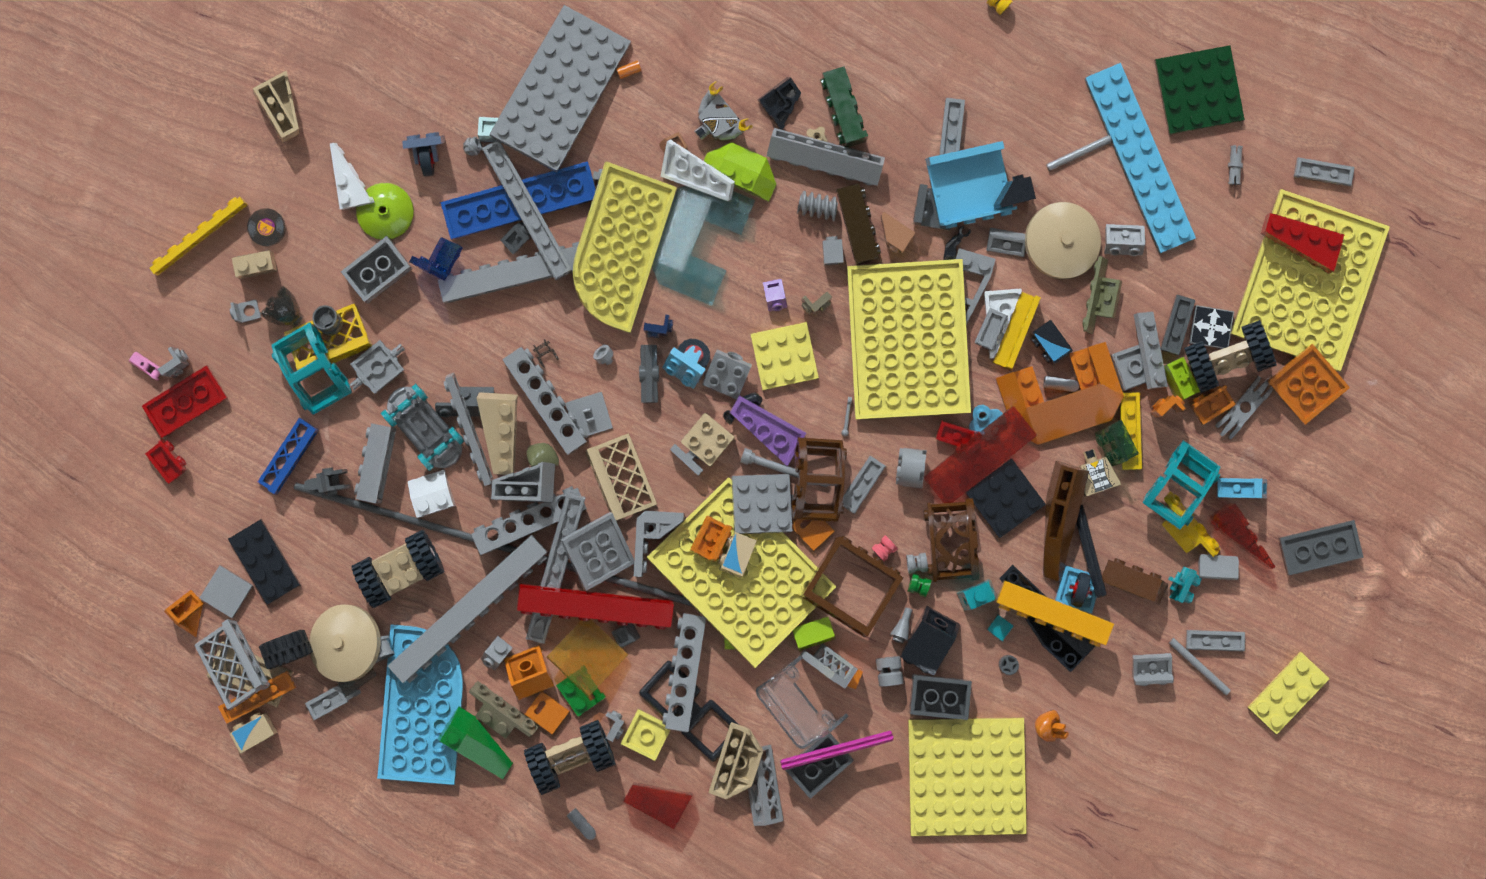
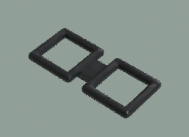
(696, 715)

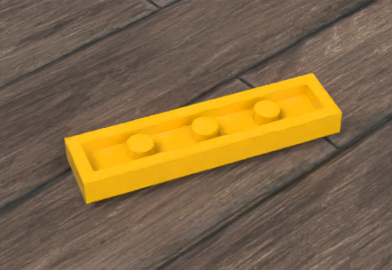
(1131, 419)

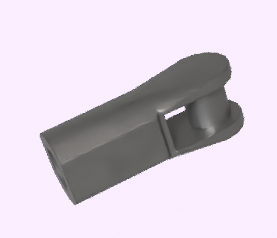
(1060, 384)
(582, 824)

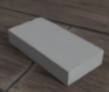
(990, 329)

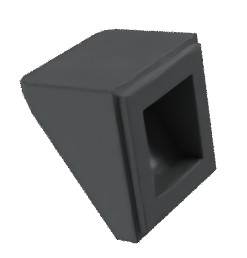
(625, 635)

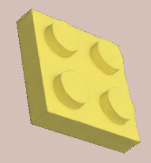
(645, 735)

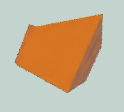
(186, 612)

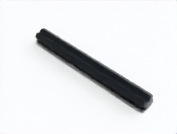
(1090, 554)

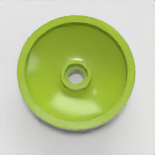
(397, 216)

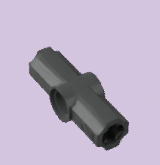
(649, 374)

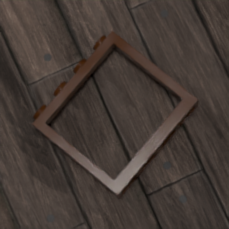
(835, 612)

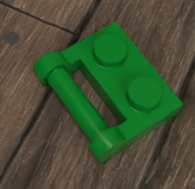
(576, 698)

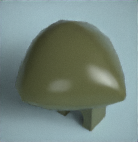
(541, 453)

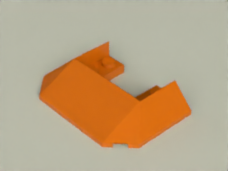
(1071, 413)

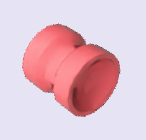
(884, 548)

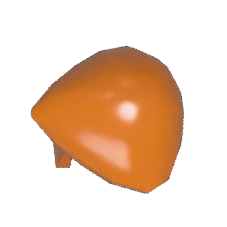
(1049, 726)

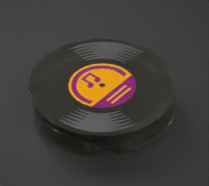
(266, 227)

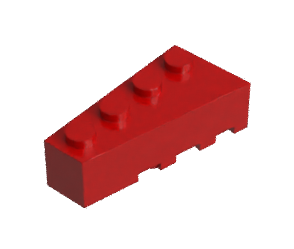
(1310, 242)

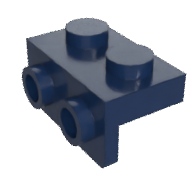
(655, 331)

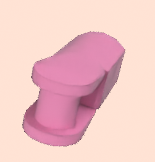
(144, 364)

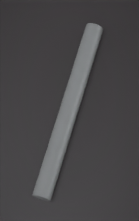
(1078, 153)
(1199, 666)

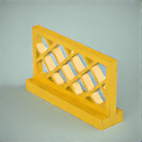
(342, 351)

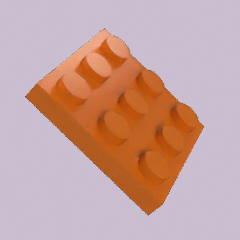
(1308, 384)

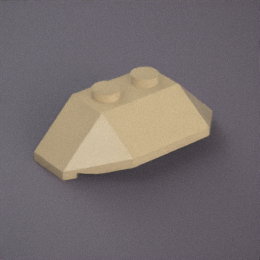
(737, 762)

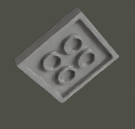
(761, 504)
(598, 551)

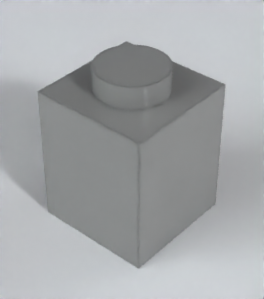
(832, 251)

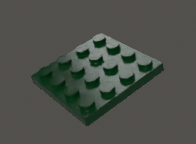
(1199, 90)

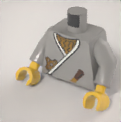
(718, 117)

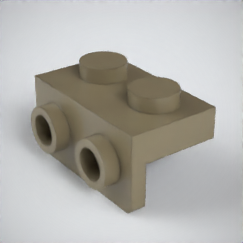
(821, 304)

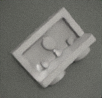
(176, 365)
(1152, 669)

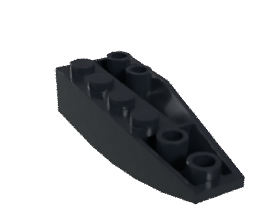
(1062, 646)

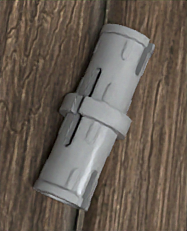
(1235, 165)

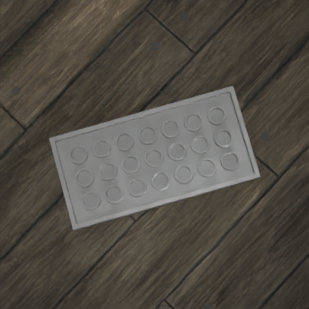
(560, 88)

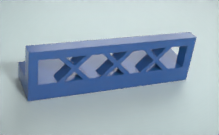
(291, 458)

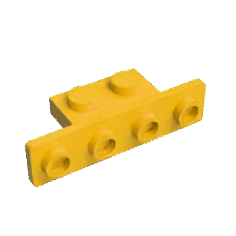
(1191, 535)

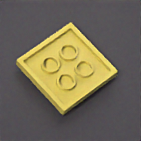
(784, 356)

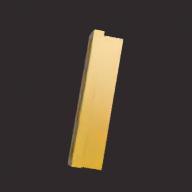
(1016, 330)

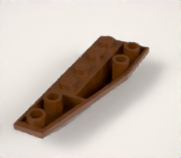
(1061, 514)

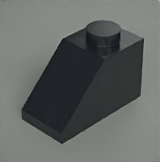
(1015, 192)

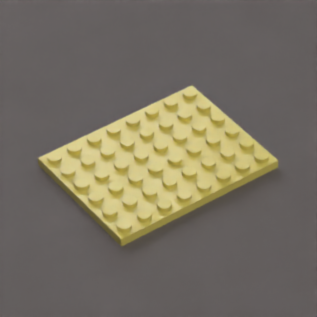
(1300, 300)
(909, 339)
(749, 610)

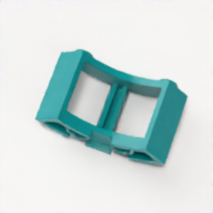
(295, 340)
(1199, 464)

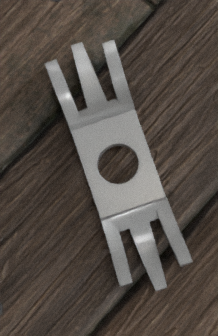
(1236, 415)

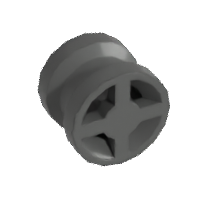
(1011, 663)

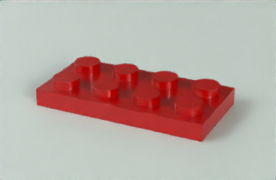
(184, 401)

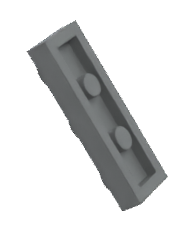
(1177, 324)

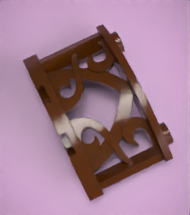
(971, 560)

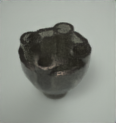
(282, 309)

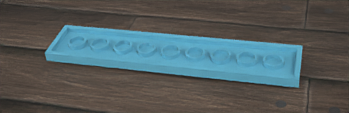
(1140, 158)

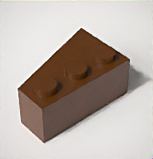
(1134, 580)

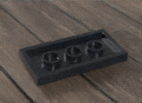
(264, 561)

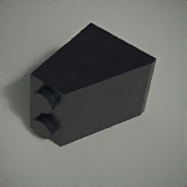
(930, 641)

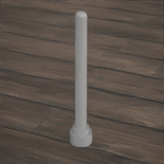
(749, 457)

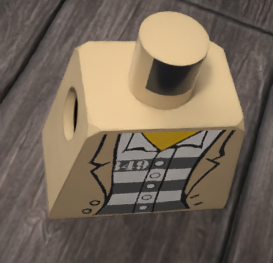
(1100, 475)

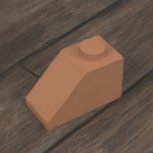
(895, 233)

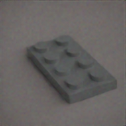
(1321, 547)

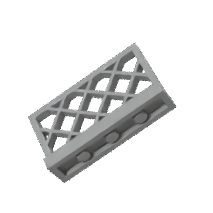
(243, 653)

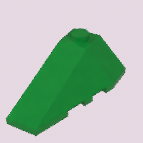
(473, 741)

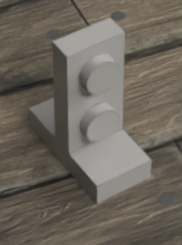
(687, 459)

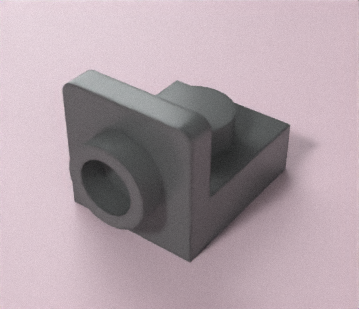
(516, 237)

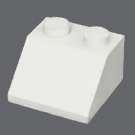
(430, 494)

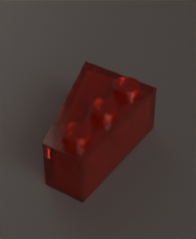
(658, 802)

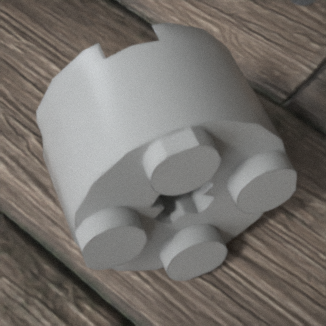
(911, 467)

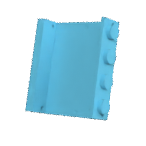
(968, 184)

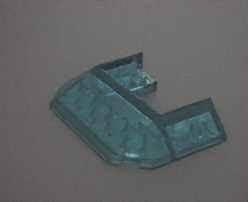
(688, 213)

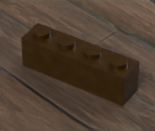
(857, 223)

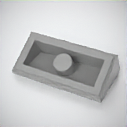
(1006, 242)
(1218, 567)

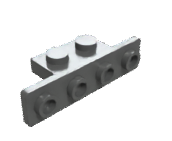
(470, 396)

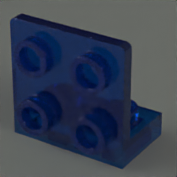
(441, 259)

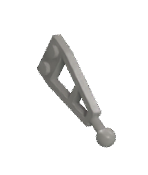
(978, 265)

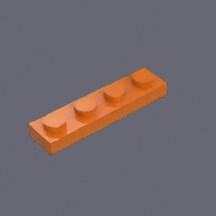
(278, 686)

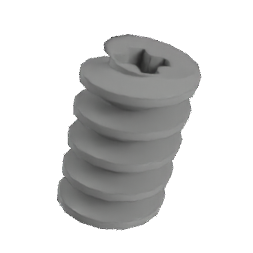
(817, 205)

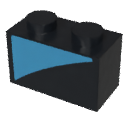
(1050, 342)

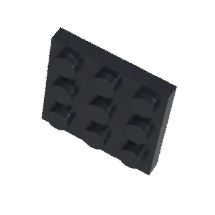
(1005, 498)

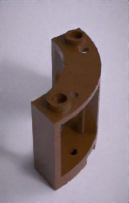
(819, 447)

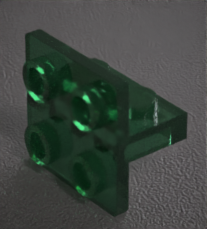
(1116, 443)

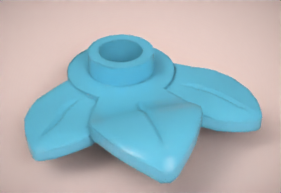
(979, 423)

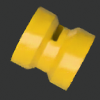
(1001, 6)

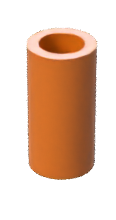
(629, 69)

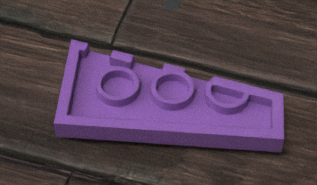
(771, 430)

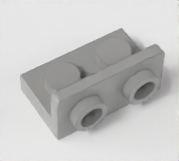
(1124, 239)

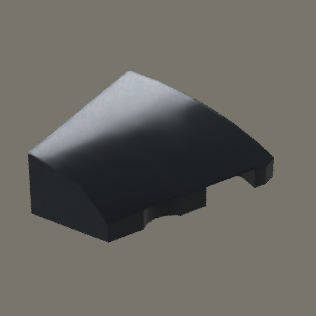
(780, 101)

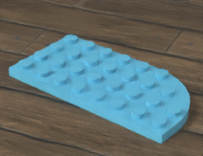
(418, 714)

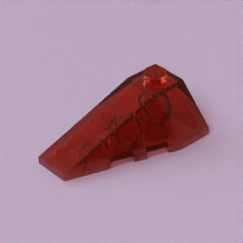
(1233, 525)

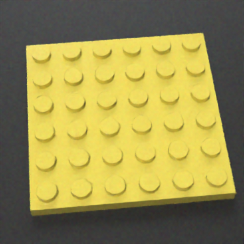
(967, 776)

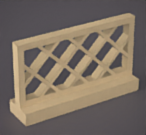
(604, 481)

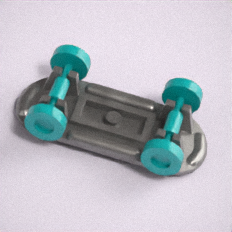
(423, 427)

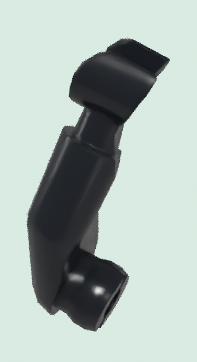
(951, 245)
(752, 397)

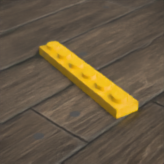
(191, 240)

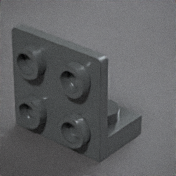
(925, 209)

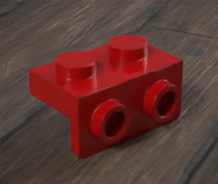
(166, 461)

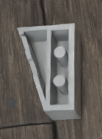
(528, 485)

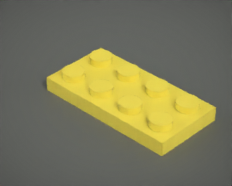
(1288, 693)

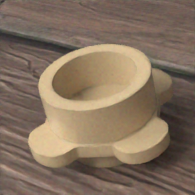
(820, 132)

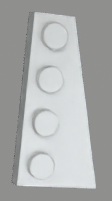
(693, 172)

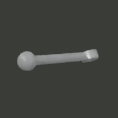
(844, 432)

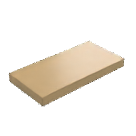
(269, 673)

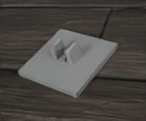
(590, 413)

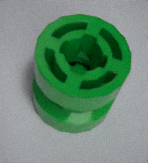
(915, 584)

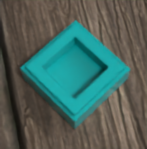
(1000, 627)

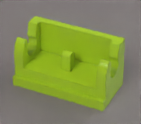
(1180, 379)
(813, 633)

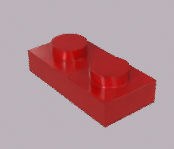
(953, 433)

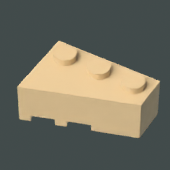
(278, 105)

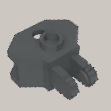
(327, 481)

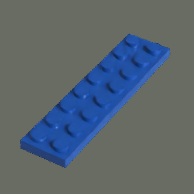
(494, 207)

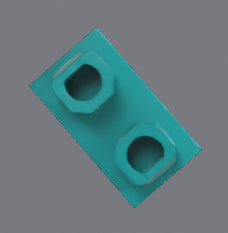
(1182, 584)

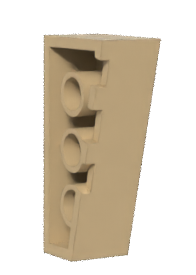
(499, 425)

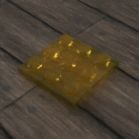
(587, 656)

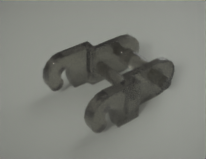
(542, 354)

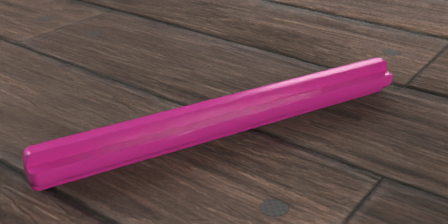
(837, 750)

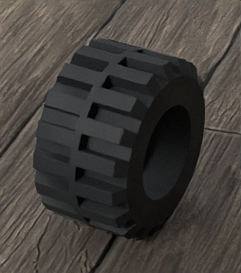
(285, 649)

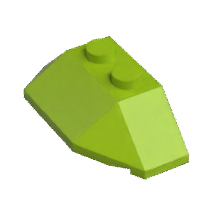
(744, 167)

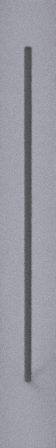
(467, 536)

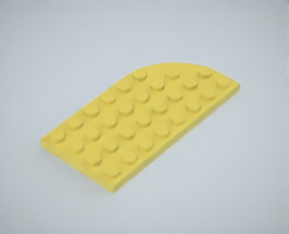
(620, 244)

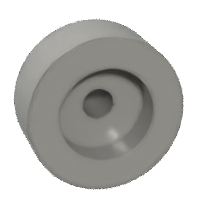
(603, 355)

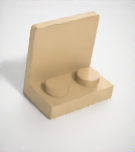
(707, 439)

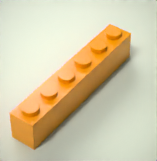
(1054, 613)

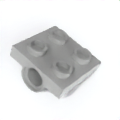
(727, 373)

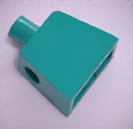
(977, 595)

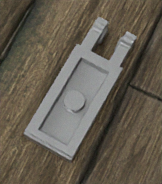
(328, 701)

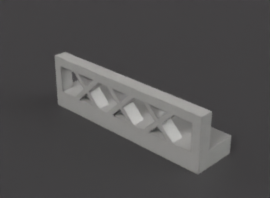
(830, 670)
(759, 800)

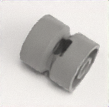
(890, 678)

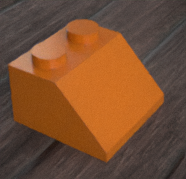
(528, 672)

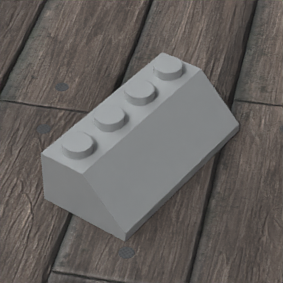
(375, 464)

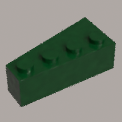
(844, 107)

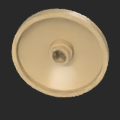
(1062, 240)
(345, 643)

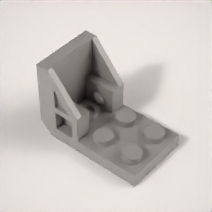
(663, 523)

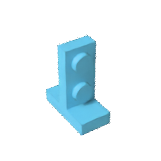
(1241, 488)

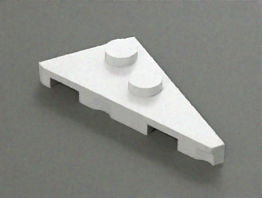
(348, 185)
(1004, 302)

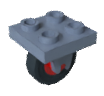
(426, 156)

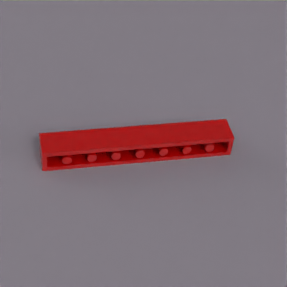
(594, 605)

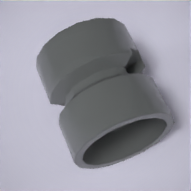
(327, 320)

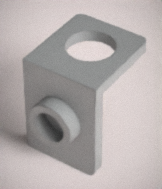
(237, 311)

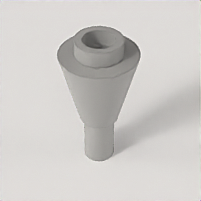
(901, 630)

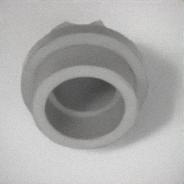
(472, 146)

